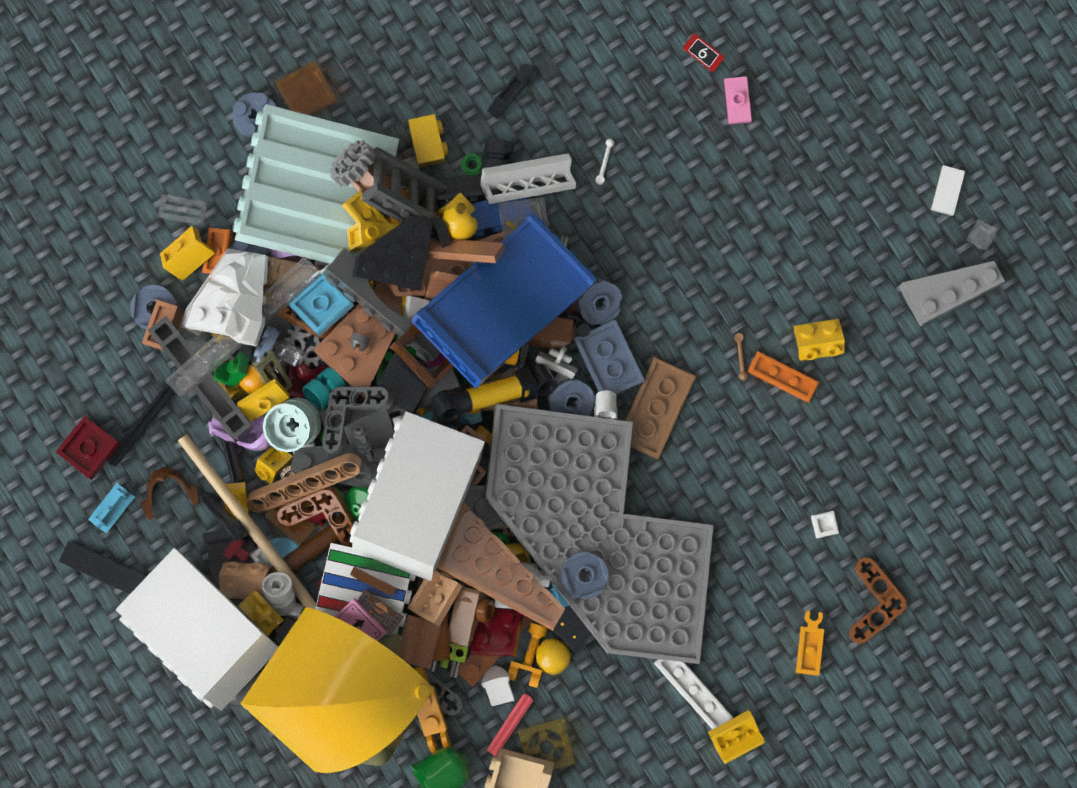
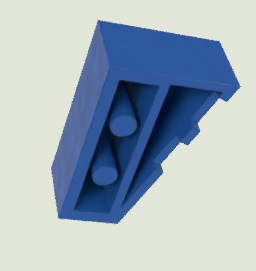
(488, 218)

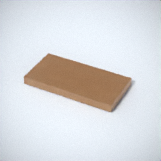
(658, 406)

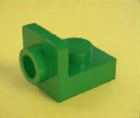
(232, 372)

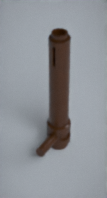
(311, 548)

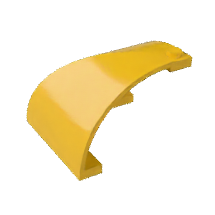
(335, 693)

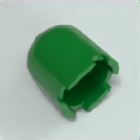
(442, 769)

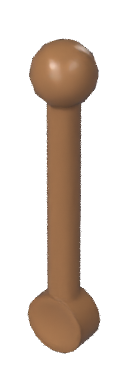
(739, 338)

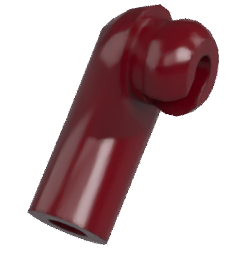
(308, 374)

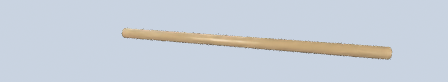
(245, 519)

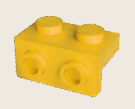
(819, 339)
(736, 737)

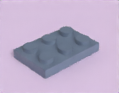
(609, 359)

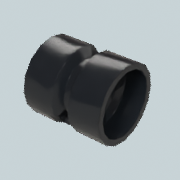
(497, 153)

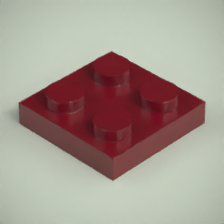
(87, 448)
(499, 635)

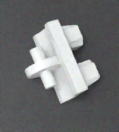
(564, 370)

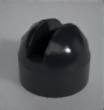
(484, 420)

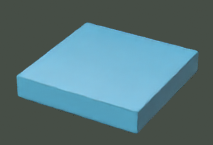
(321, 305)

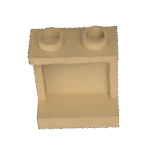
(518, 771)

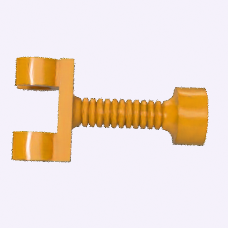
(536, 633)

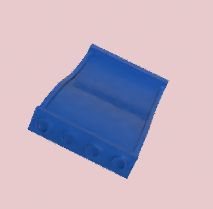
(505, 303)

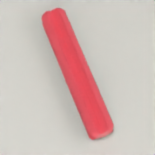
(510, 724)

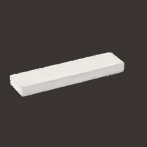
(694, 692)

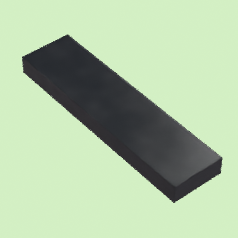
(101, 568)

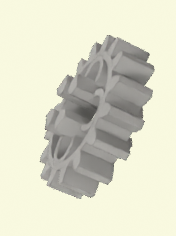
(352, 163)

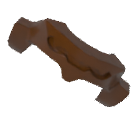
(161, 475)

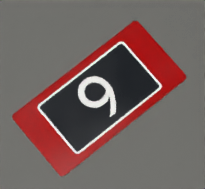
(703, 52)

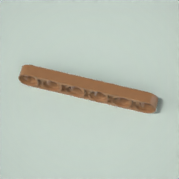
(306, 486)

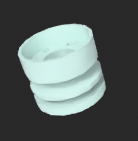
(285, 434)

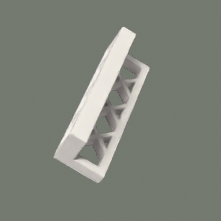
(524, 175)

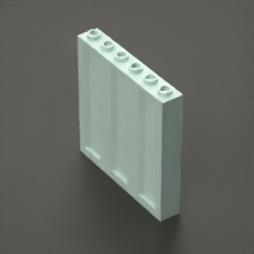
(289, 189)

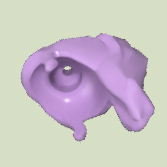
(254, 440)

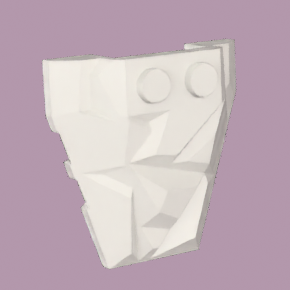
(230, 299)

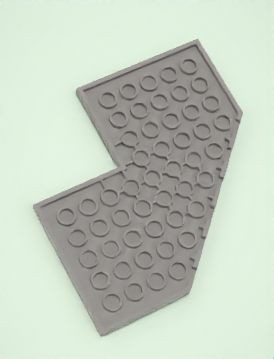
(563, 493)

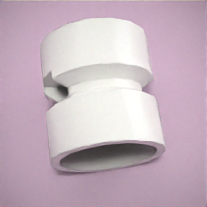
(279, 592)

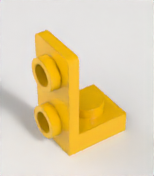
(366, 233)

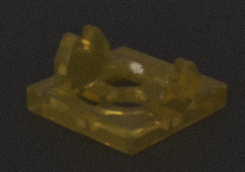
(557, 726)

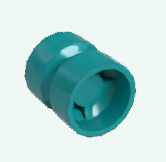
(319, 390)

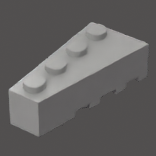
(946, 291)

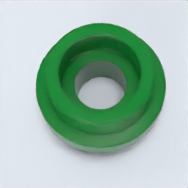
(472, 157)

